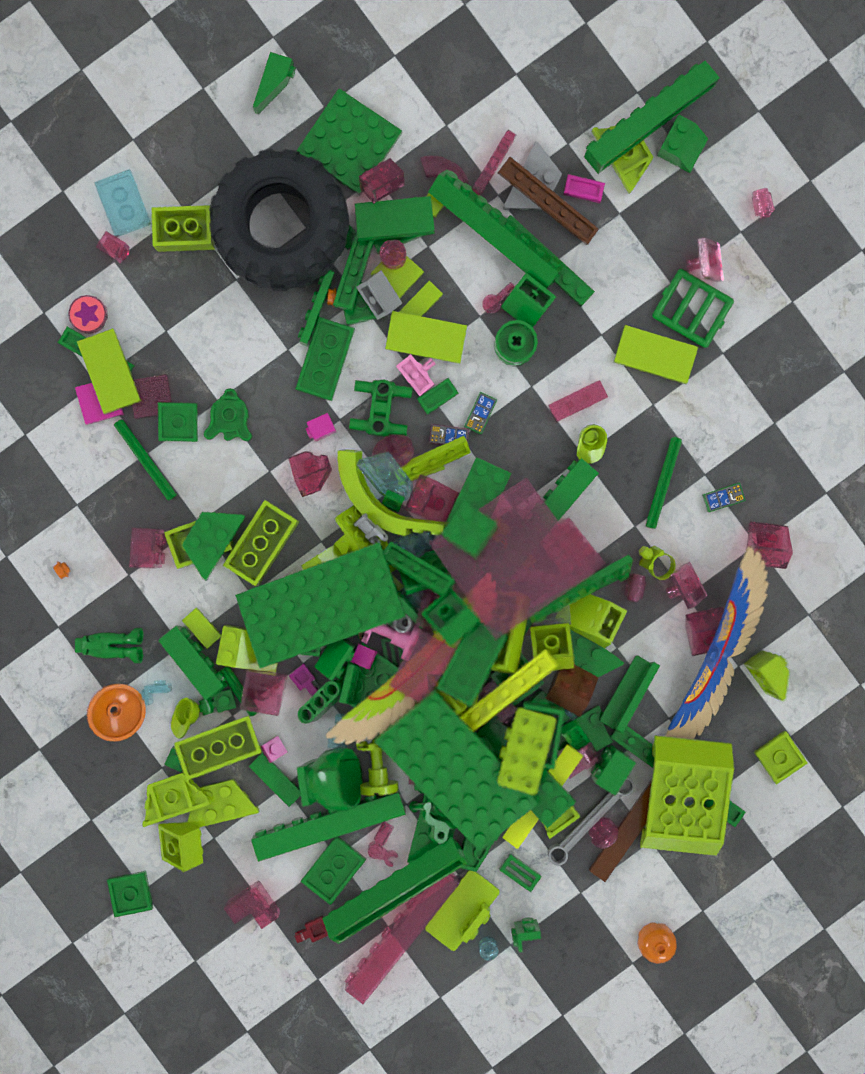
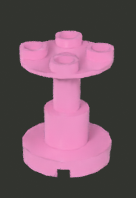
(402, 640)

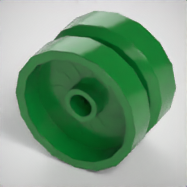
(521, 333)

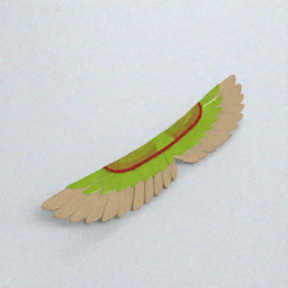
(380, 708)

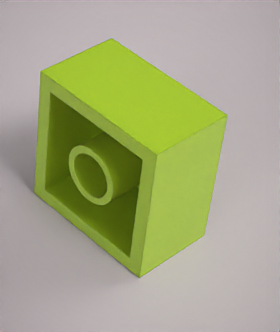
(556, 641)

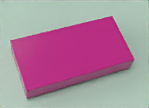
(584, 188)

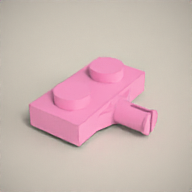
(416, 374)

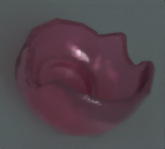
(604, 833)

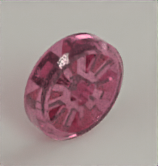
(398, 446)

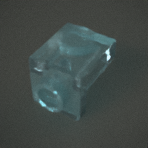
(159, 686)

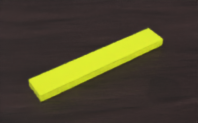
(509, 690)
(563, 768)

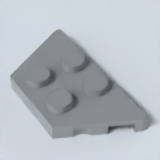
(542, 168)

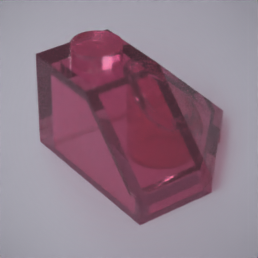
(309, 471)

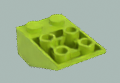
(596, 619)

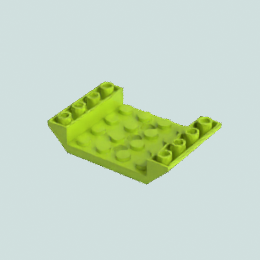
(688, 770)

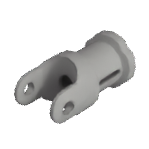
(370, 529)

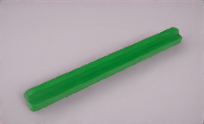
(145, 459)
(663, 482)

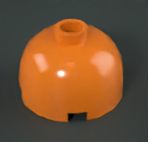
(657, 943)

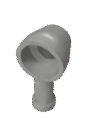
(400, 625)

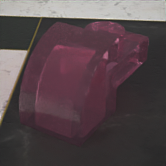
(588, 760)

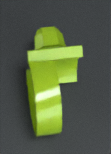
(648, 557)

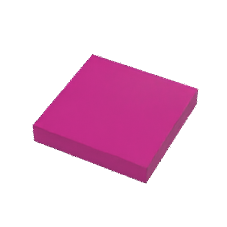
(91, 406)

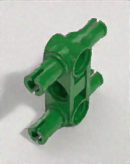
(380, 407)

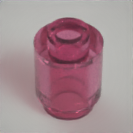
(763, 203)
(635, 587)

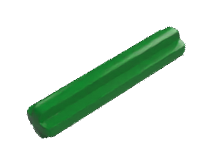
(235, 685)

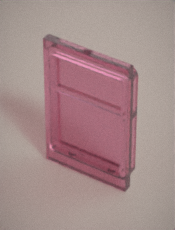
(421, 666)

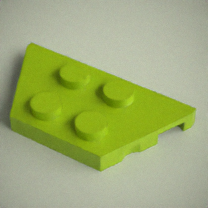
(632, 164)
(172, 798)
(227, 804)

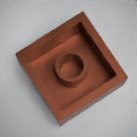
(572, 689)

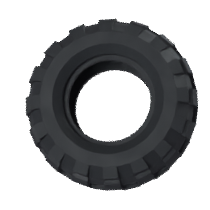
(268, 175)

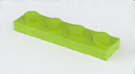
(436, 458)

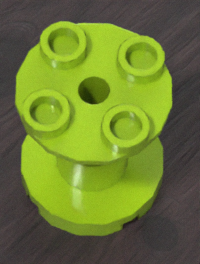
(378, 773)

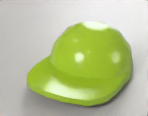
(591, 443)
(184, 715)

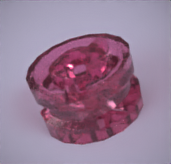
(393, 254)

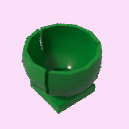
(331, 780)

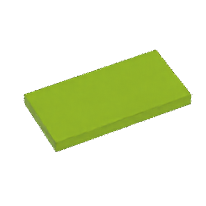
(426, 337)
(655, 354)
(109, 371)

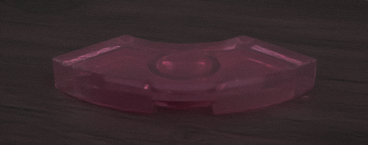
(436, 164)

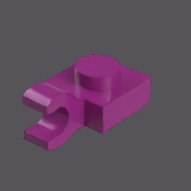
(303, 679)

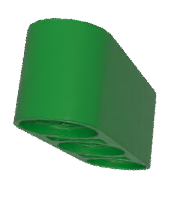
(314, 704)

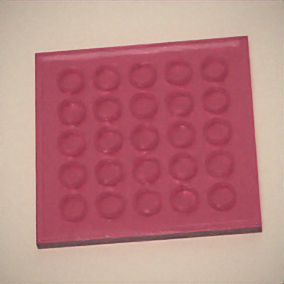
(521, 566)

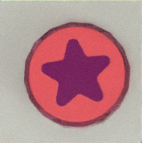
(88, 314)

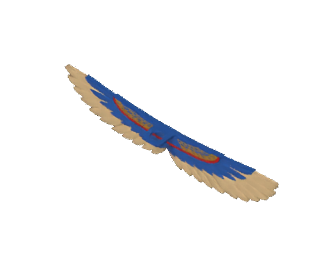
(731, 637)

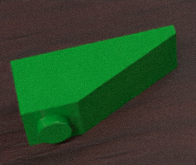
(274, 80)

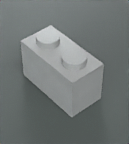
(379, 295)

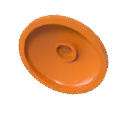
(124, 720)

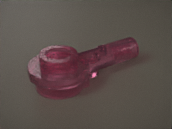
(492, 303)

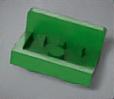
(525, 930)

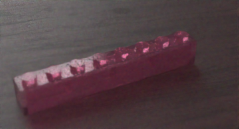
(398, 938)

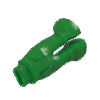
(99, 645)

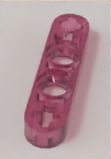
(494, 162)

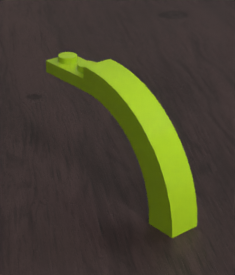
(365, 501)

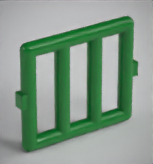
(690, 332)

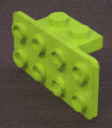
(354, 537)
(525, 750)
(463, 911)

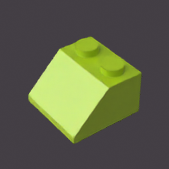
(181, 845)

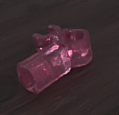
(375, 848)

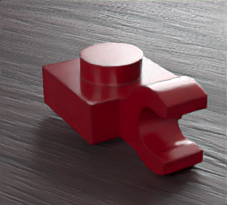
(314, 930)

